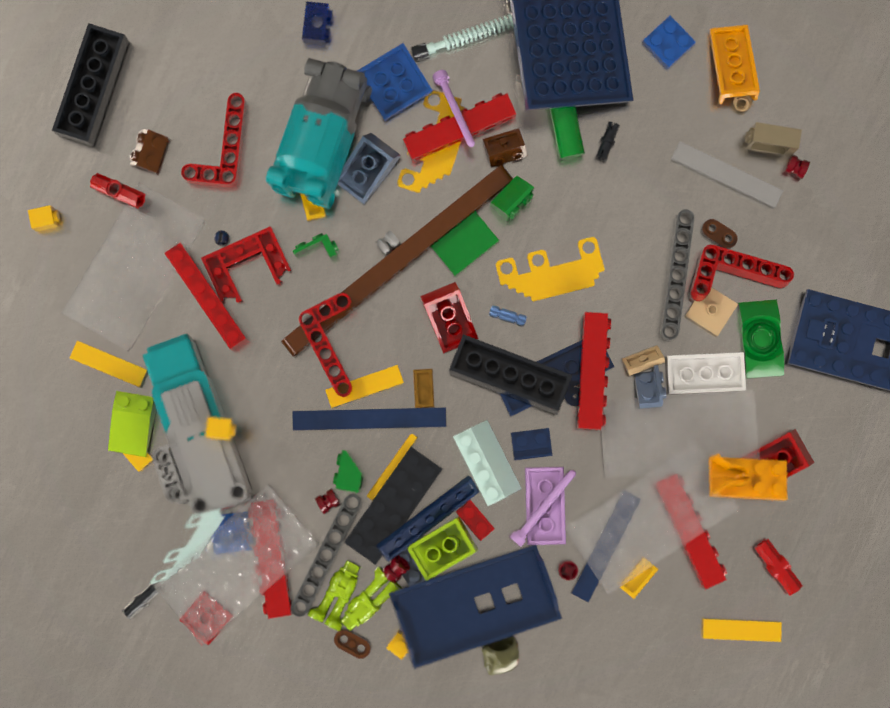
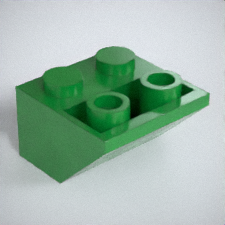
(512, 197)
(349, 474)

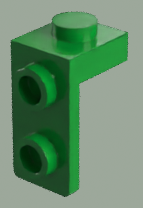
(319, 239)

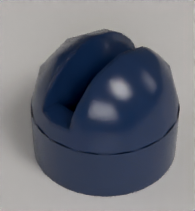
(225, 238)

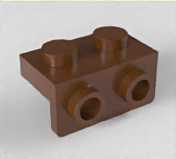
(148, 150)

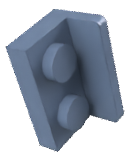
(649, 388)

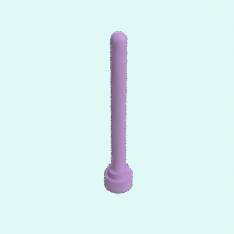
(442, 79)
(520, 535)

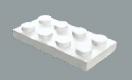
(706, 373)

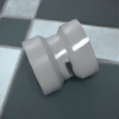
(391, 239)

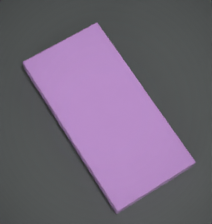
(539, 485)

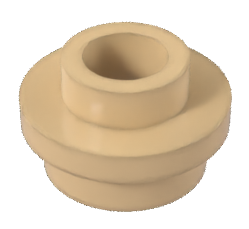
(740, 106)

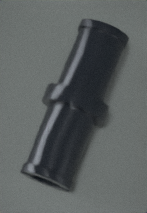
(607, 141)
(140, 601)

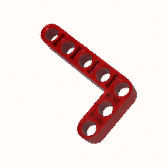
(227, 150)
(736, 268)
(324, 342)

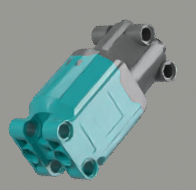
(319, 133)

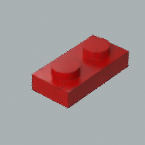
(475, 520)

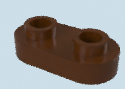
(719, 234)
(351, 645)

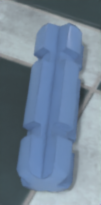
(507, 315)

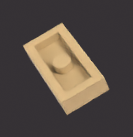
(643, 360)

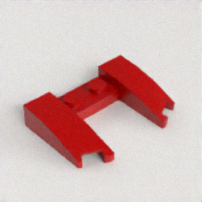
(218, 261)

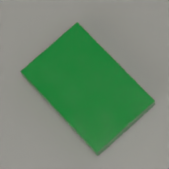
(465, 243)

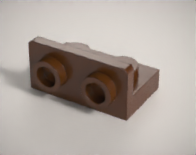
(505, 147)

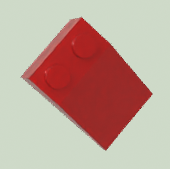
(448, 316)
(789, 449)

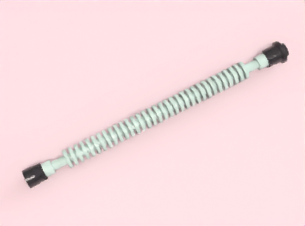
(424, 50)

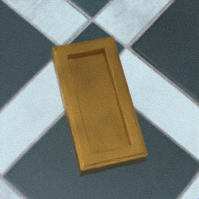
(423, 388)

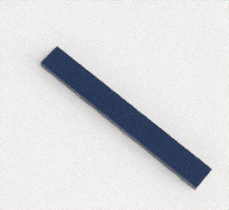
(369, 418)

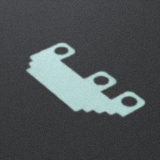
(206, 526)

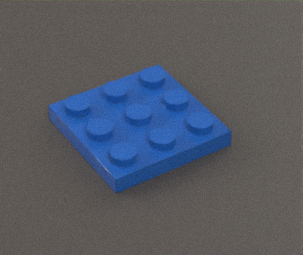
(395, 81)

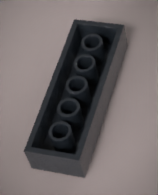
(90, 84)
(510, 374)
(393, 504)

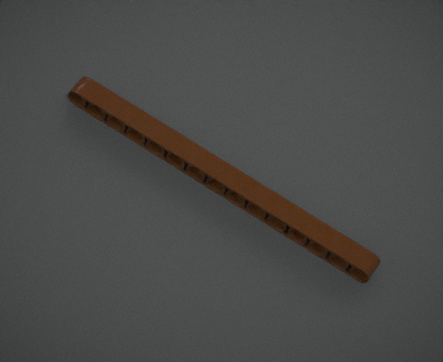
(404, 255)

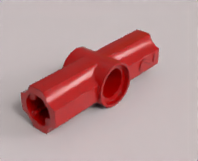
(125, 194)
(778, 567)

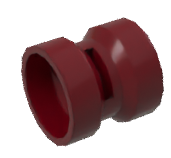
(797, 166)
(327, 501)
(568, 570)
(394, 571)

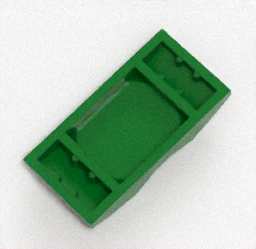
(761, 338)

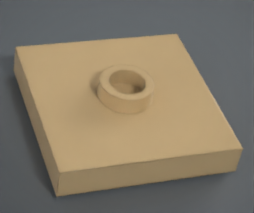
(712, 312)

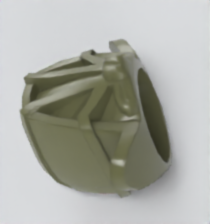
(501, 656)

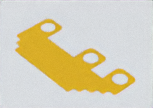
(438, 163)
(555, 280)

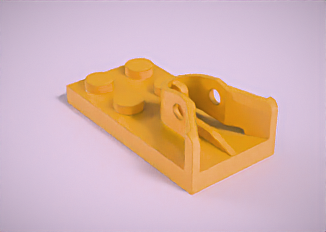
(734, 62)
(747, 478)

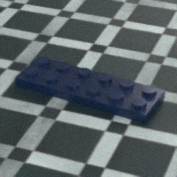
(565, 360)

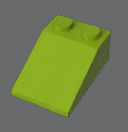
(131, 423)
(442, 548)

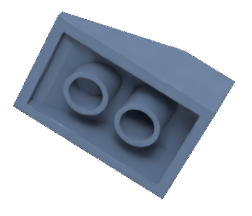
(367, 167)

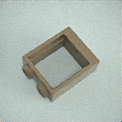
(773, 139)

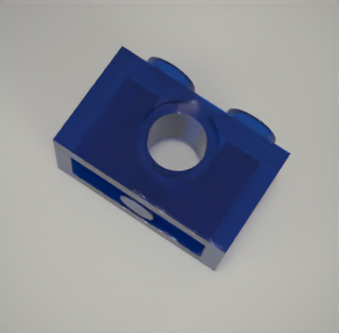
(313, 12)

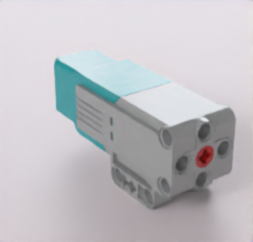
(185, 396)

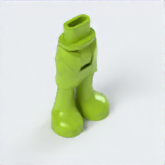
(342, 586)
(362, 607)

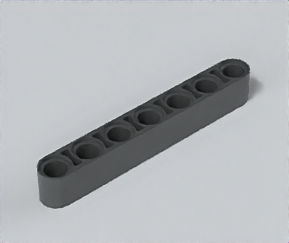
(682, 267)
(325, 565)

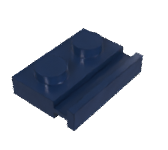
(531, 444)

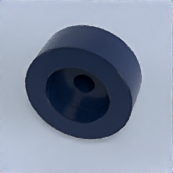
(570, 400)

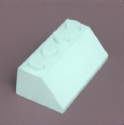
(487, 462)

